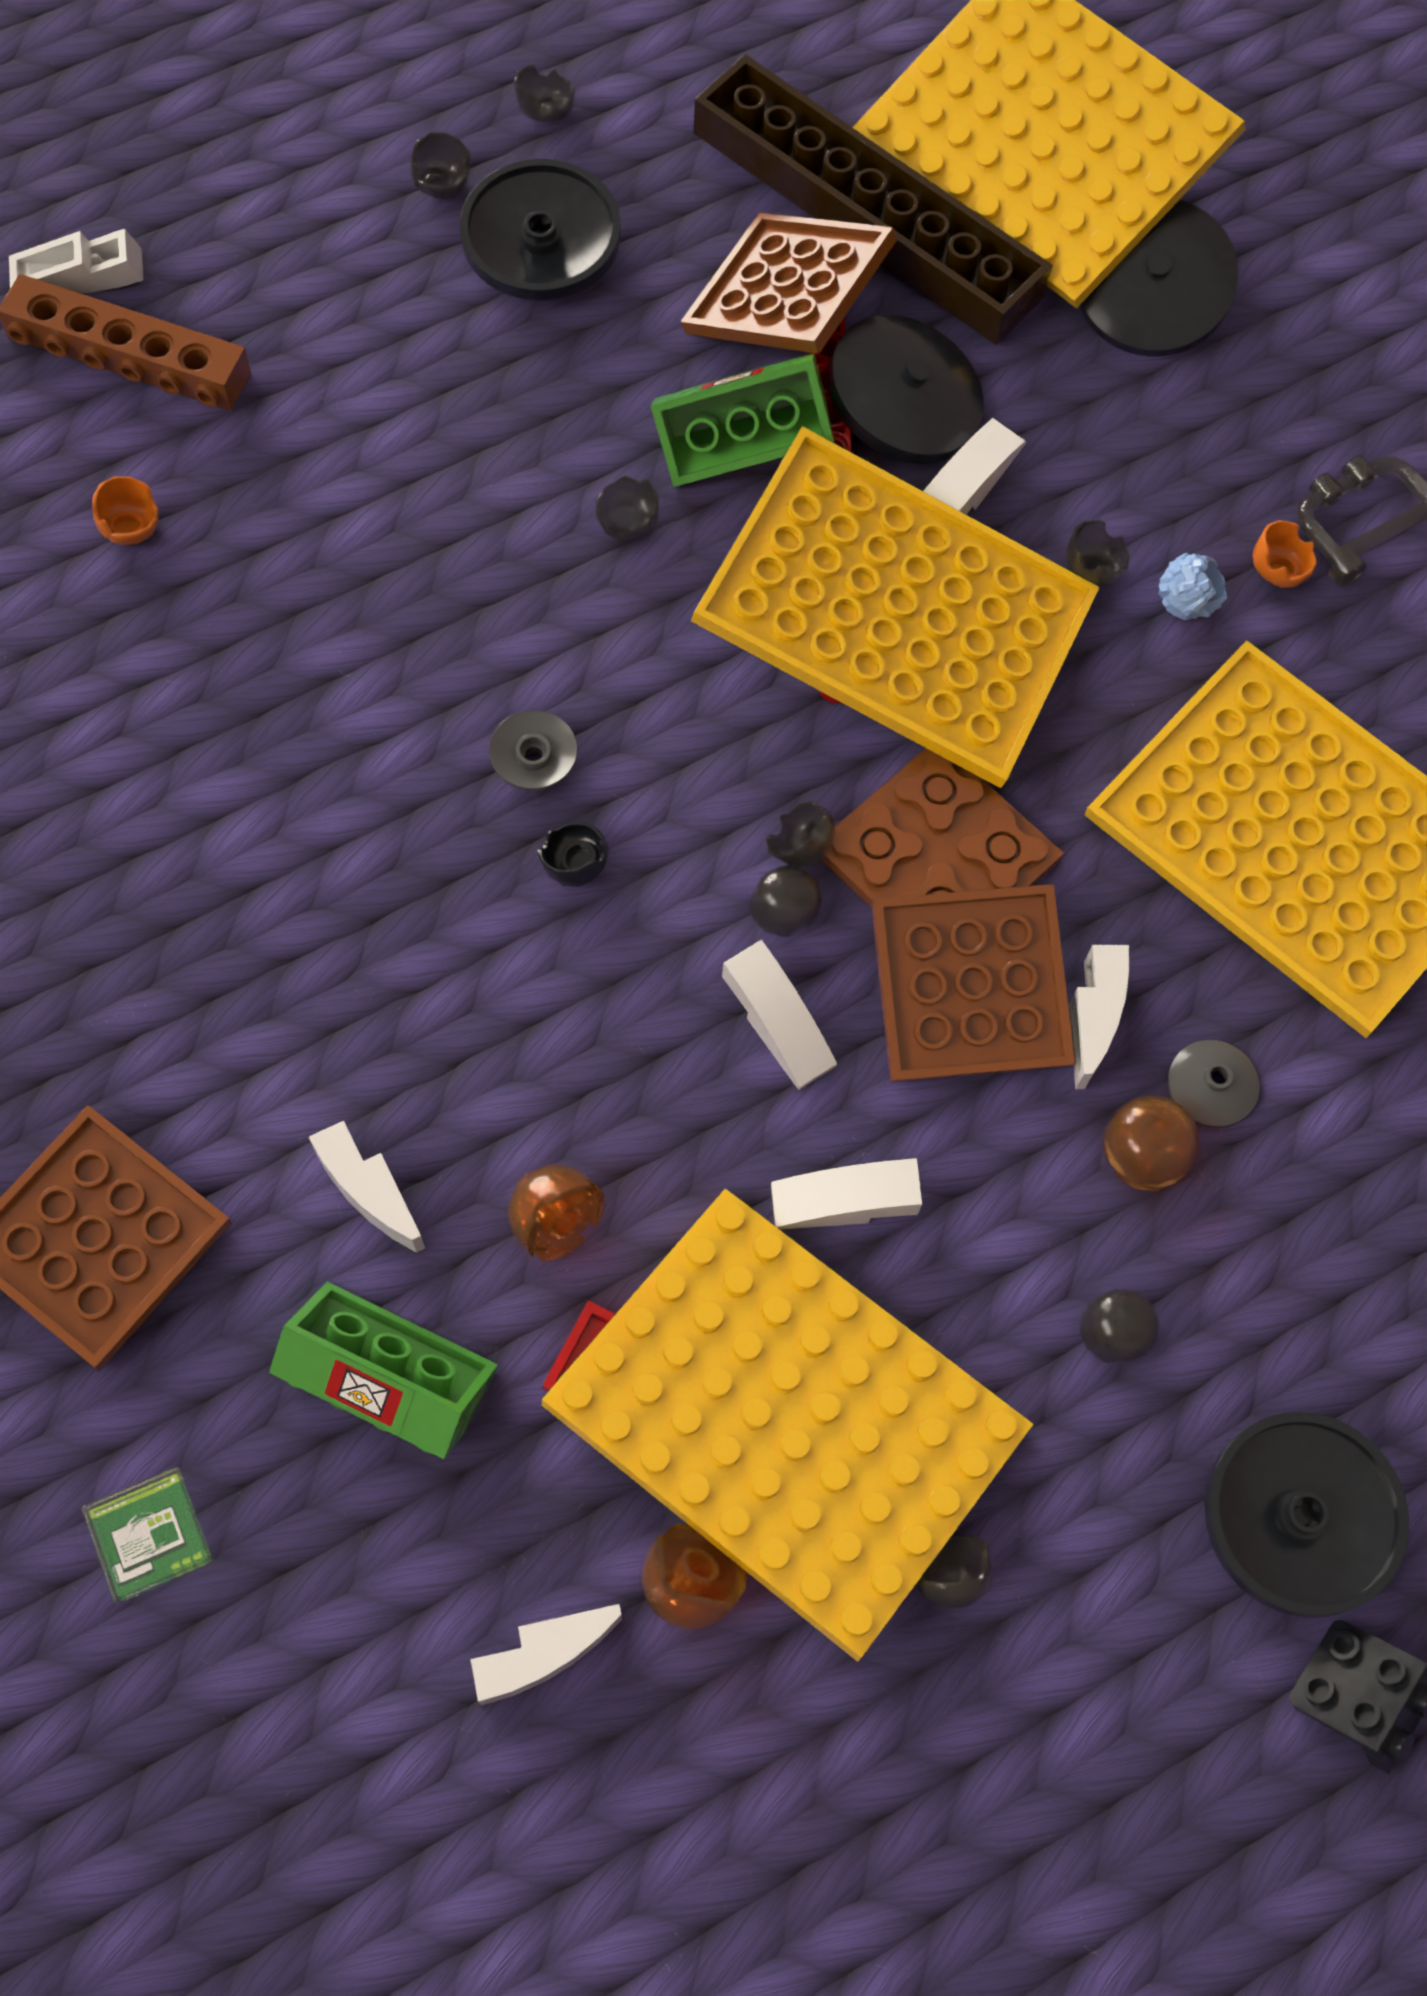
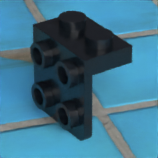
(1364, 1692)

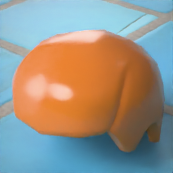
(125, 510)
(1283, 556)

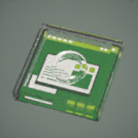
(147, 1535)

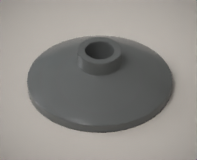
(533, 734)
(1205, 1100)

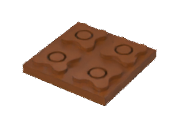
(789, 282)
(937, 834)
(972, 983)
(99, 1236)

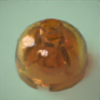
(1151, 1142)
(553, 1209)
(690, 1579)

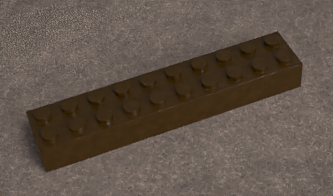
(848, 178)

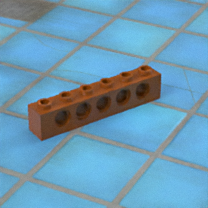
(125, 342)

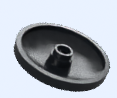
(540, 229)
(1168, 287)
(904, 389)
(1306, 1515)

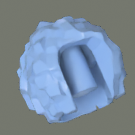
(1192, 587)

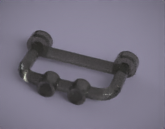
(1358, 475)

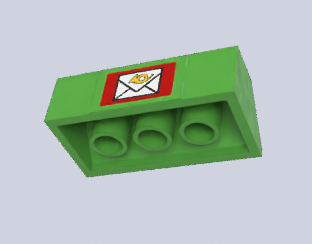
(740, 419)
(382, 1369)

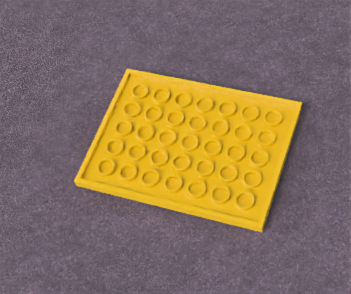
(1052, 131)
(897, 606)
(1286, 833)
(789, 1421)

